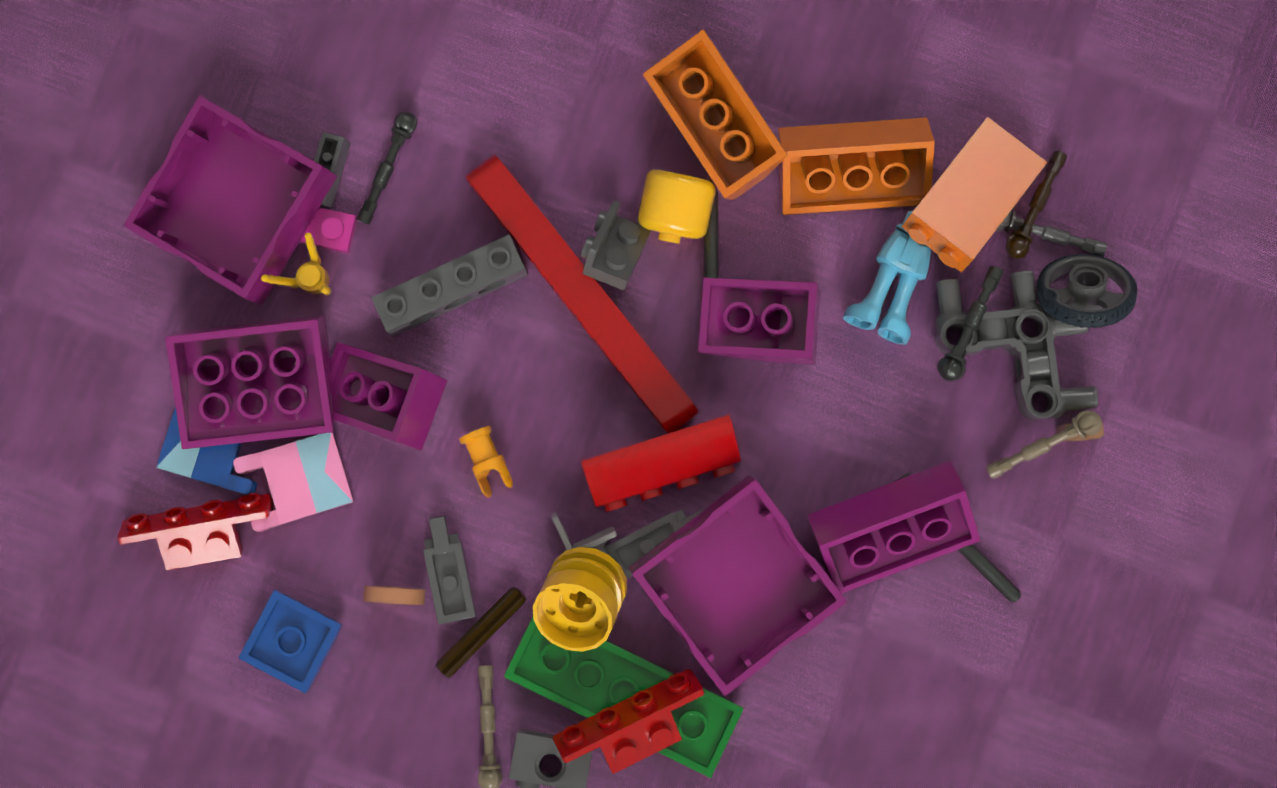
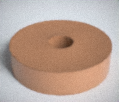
(394, 595)

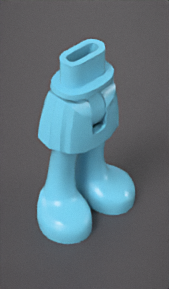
(899, 258)

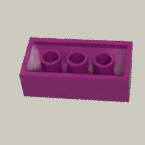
(895, 527)

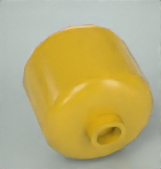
(676, 205)

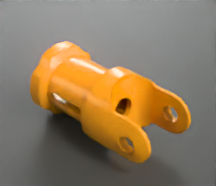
(485, 458)

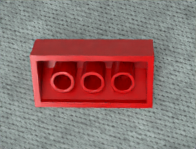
(662, 462)

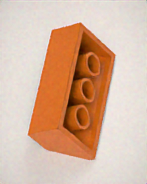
(716, 116)
(856, 165)

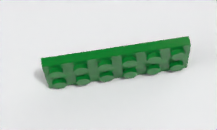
(611, 674)

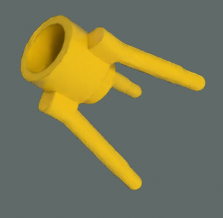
(309, 275)

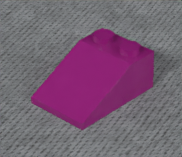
(760, 320)
(384, 395)

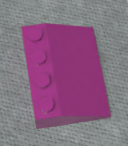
(251, 381)

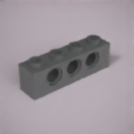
(449, 286)

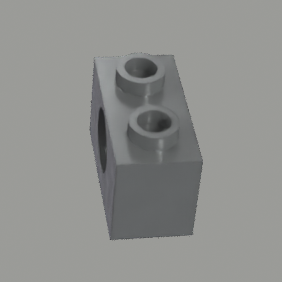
(527, 768)

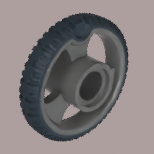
(1086, 292)

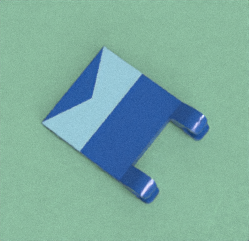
(204, 464)

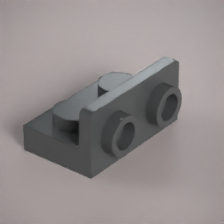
(615, 248)

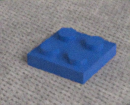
(290, 641)

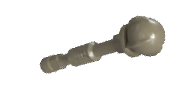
(1084, 424)
(490, 773)

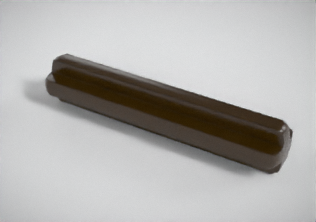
(480, 632)

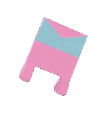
(302, 479)

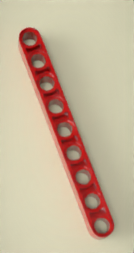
(582, 295)

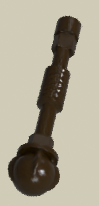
(1019, 240)

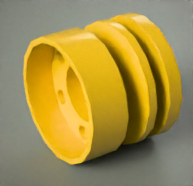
(580, 599)

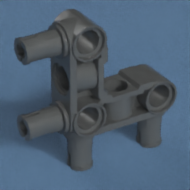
(1032, 356)

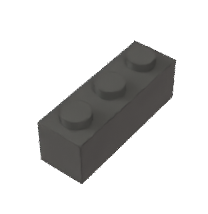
(332, 155)

